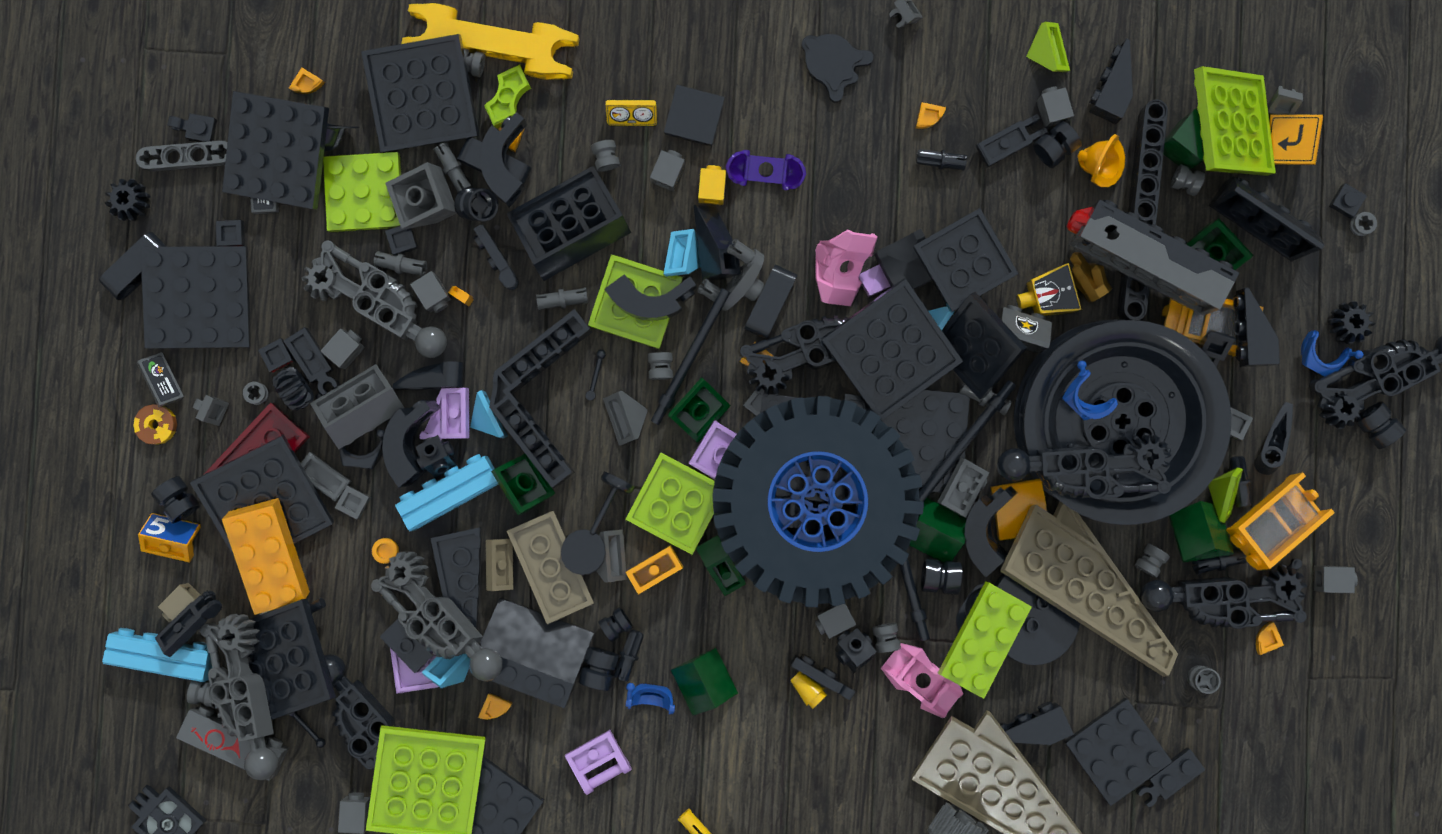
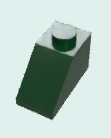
(720, 566)

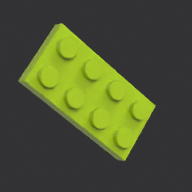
(984, 639)

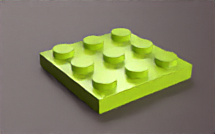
(358, 192)
(613, 320)
(674, 504)

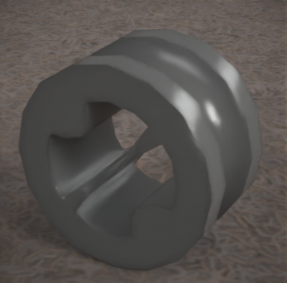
(1360, 230)
(248, 395)

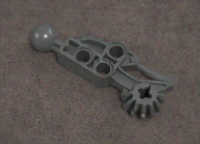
(391, 297)
(408, 576)
(240, 692)

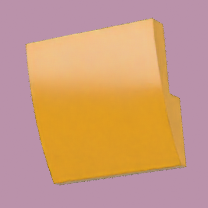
(1012, 514)

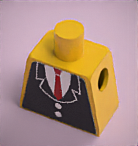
(1051, 293)

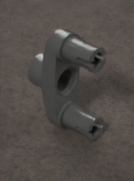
(741, 285)

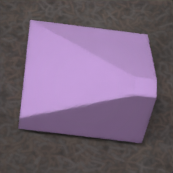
(874, 281)

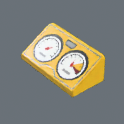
(631, 112)

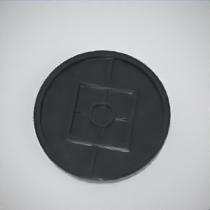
(1046, 630)

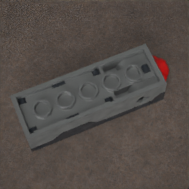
(1152, 256)

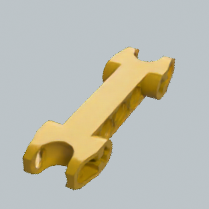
(532, 48)

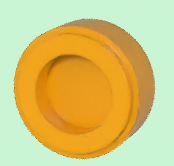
(384, 549)

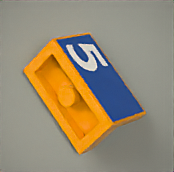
(168, 539)

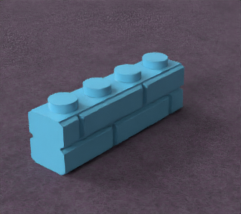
(448, 493)
(144, 654)

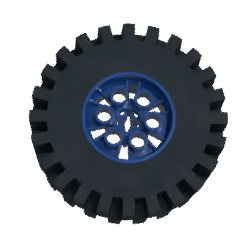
(804, 564)

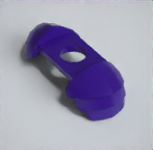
(787, 171)

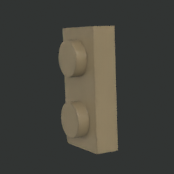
(499, 565)

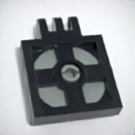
(164, 813)

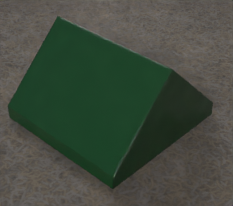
(1185, 142)
(1221, 244)
(699, 409)
(522, 484)
(940, 532)
(1200, 532)
(704, 682)

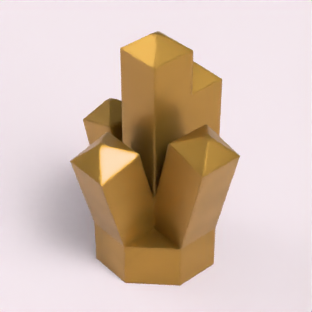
(1089, 278)

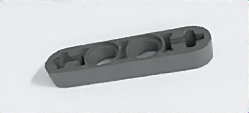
(186, 156)

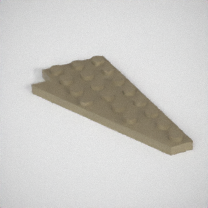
(1071, 570)
(991, 780)

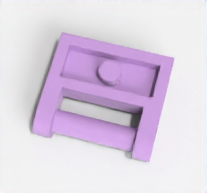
(593, 755)

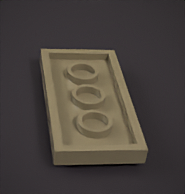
(539, 552)

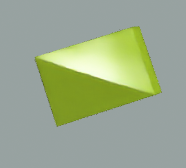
(1049, 48)
(1224, 491)

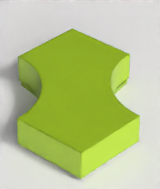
(511, 88)

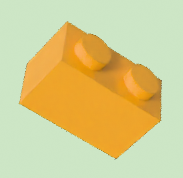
(654, 569)

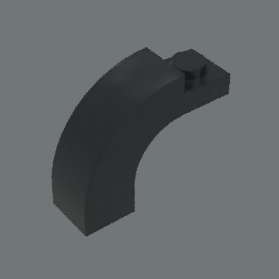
(493, 157)
(649, 307)
(399, 442)
(979, 535)

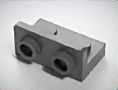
(963, 487)

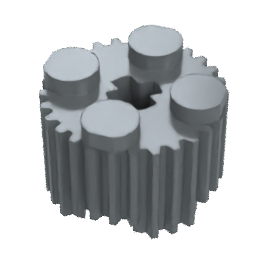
(955, 821)

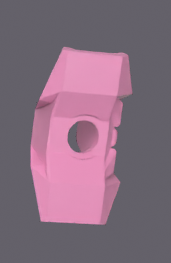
(839, 286)
(902, 671)

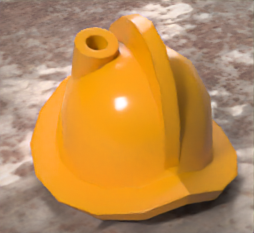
(1103, 161)

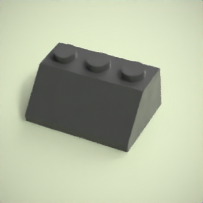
(357, 406)

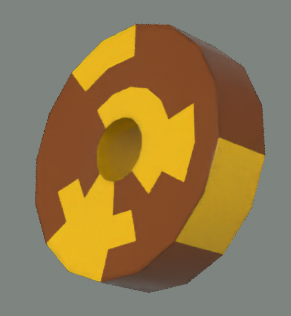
(166, 424)

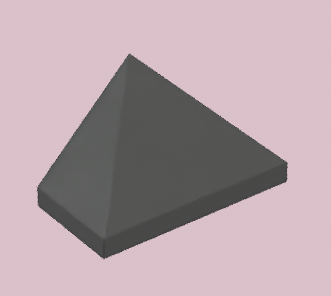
(626, 416)
(614, 563)

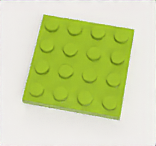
(1234, 121)
(425, 782)

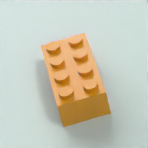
(265, 555)

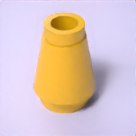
(808, 689)

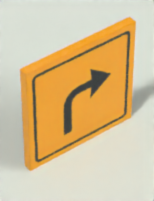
(1295, 138)

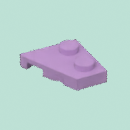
(453, 416)

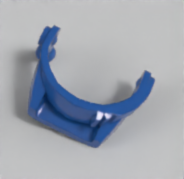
(1311, 360)
(1085, 410)
(638, 695)

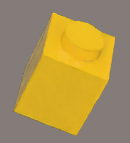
(712, 185)

